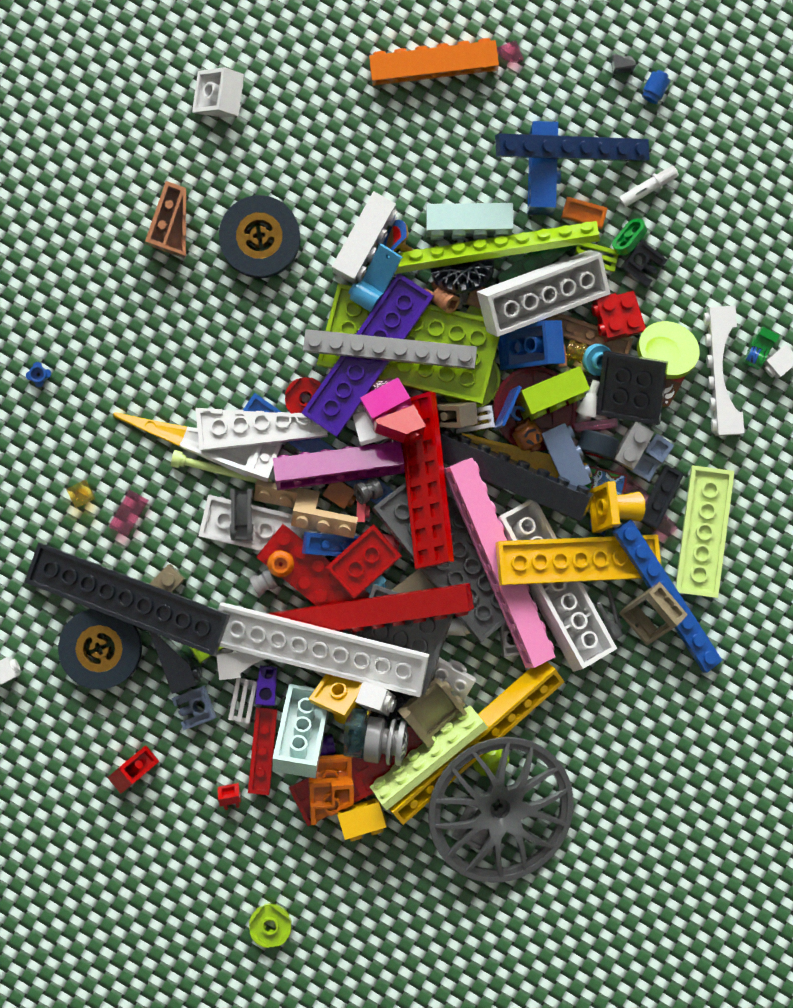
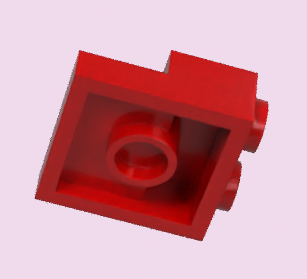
(618, 316)

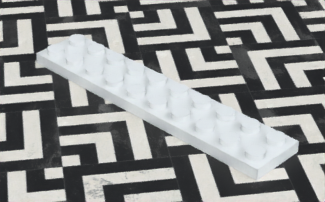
(324, 650)

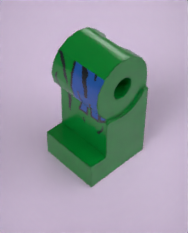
(760, 347)

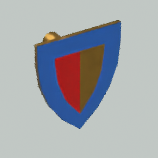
(397, 237)

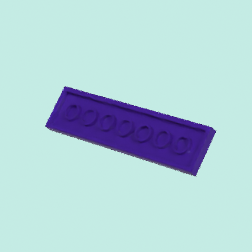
(352, 376)

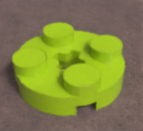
(272, 937)

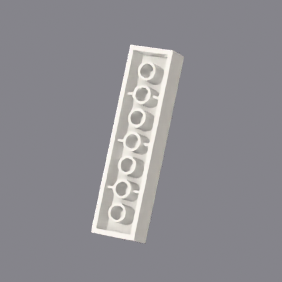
(563, 605)

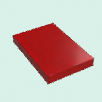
(363, 561)

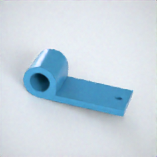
(376, 278)

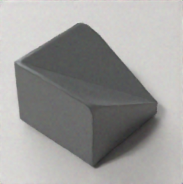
(622, 64)

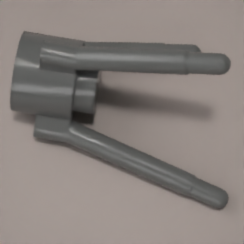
(612, 627)

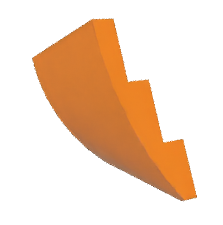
(331, 788)

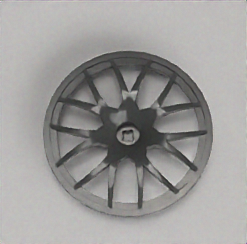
(506, 815)

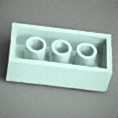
(468, 220)
(300, 734)

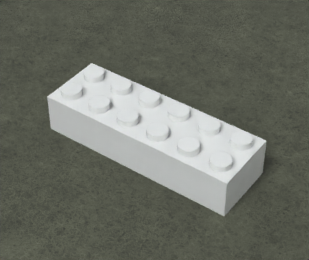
(543, 292)

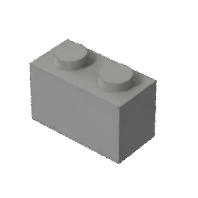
(633, 445)

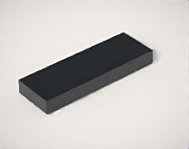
(661, 496)

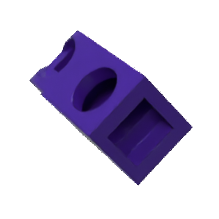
(266, 686)

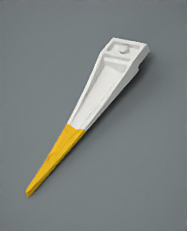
(246, 460)

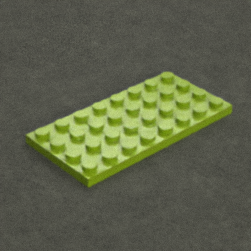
(433, 326)

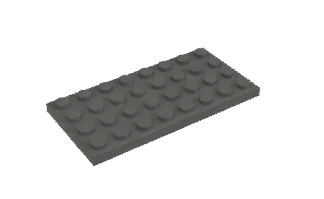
(466, 568)

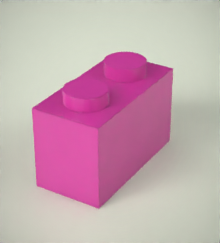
(385, 400)

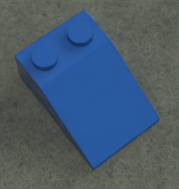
(532, 346)

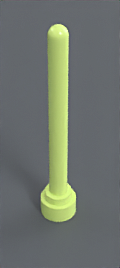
(181, 460)

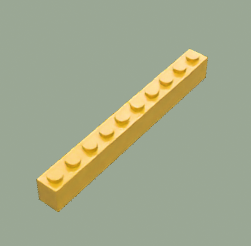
(500, 718)

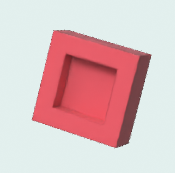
(363, 512)

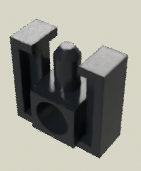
(646, 253)

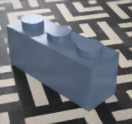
(566, 455)

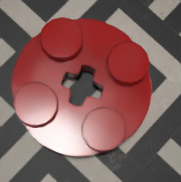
(296, 389)

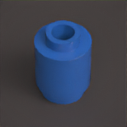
(656, 86)

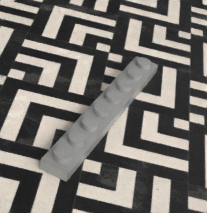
(390, 349)

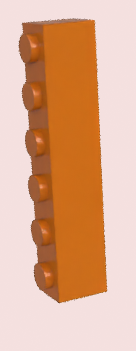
(433, 62)

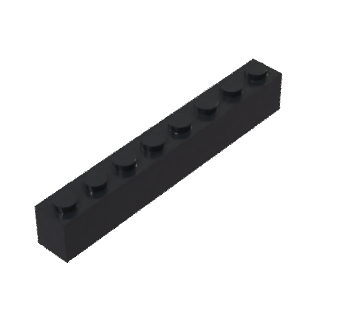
(518, 476)

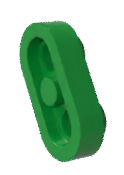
(629, 236)

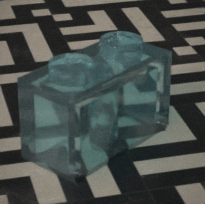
(355, 732)

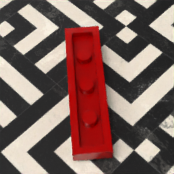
(262, 751)

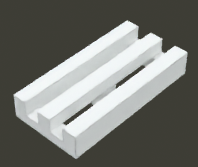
(483, 426)
(239, 718)

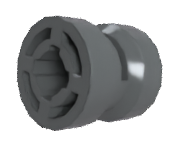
(368, 490)

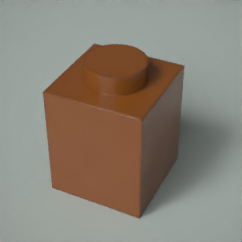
(340, 494)

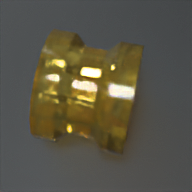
(576, 351)

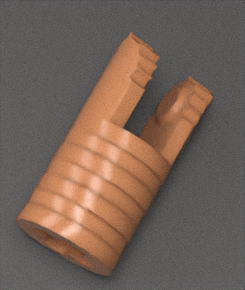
(445, 300)

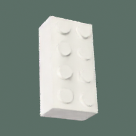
(364, 238)

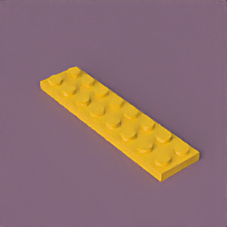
(566, 560)

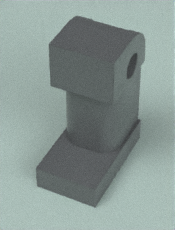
(241, 515)

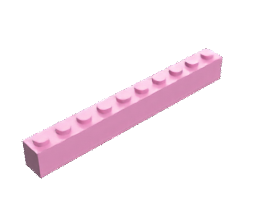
(485, 530)

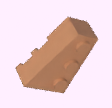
(169, 221)

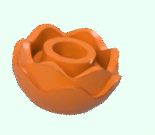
(273, 563)

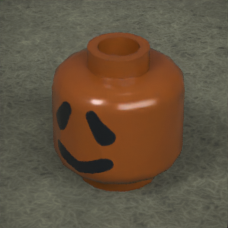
(528, 435)

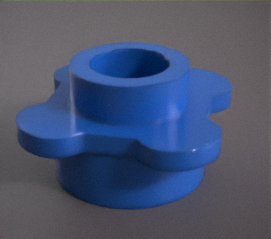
(32, 374)

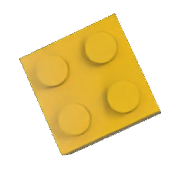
(362, 819)

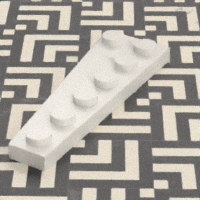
(243, 428)

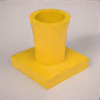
(609, 508)
(336, 696)

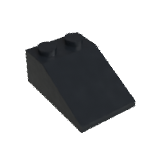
(177, 666)

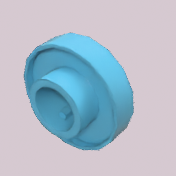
(593, 358)

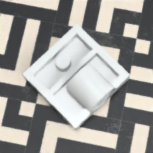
(456, 676)

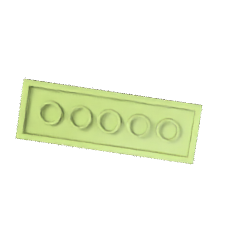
(704, 531)
(424, 761)

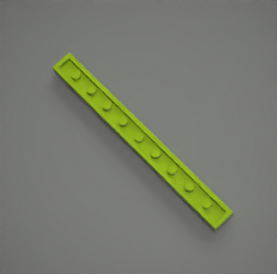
(498, 247)

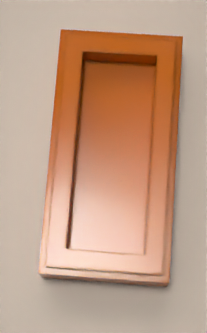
(582, 211)

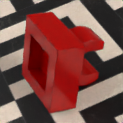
(229, 795)

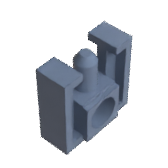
(199, 716)

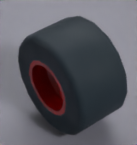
(598, 445)

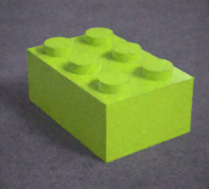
(553, 393)

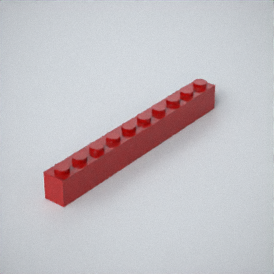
(386, 609)

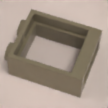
(665, 606)

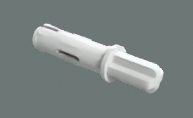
(649, 186)

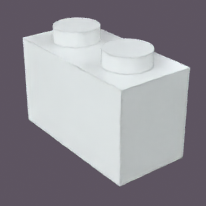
(376, 699)

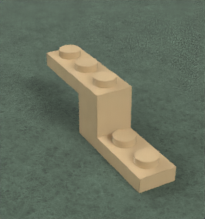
(305, 509)

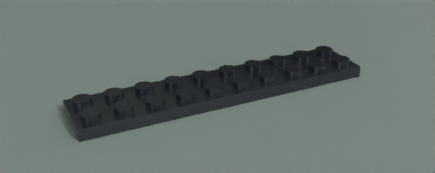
(127, 599)

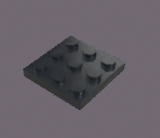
(632, 387)

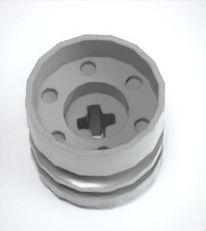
(385, 741)

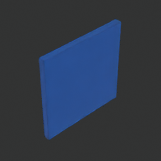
(509, 409)

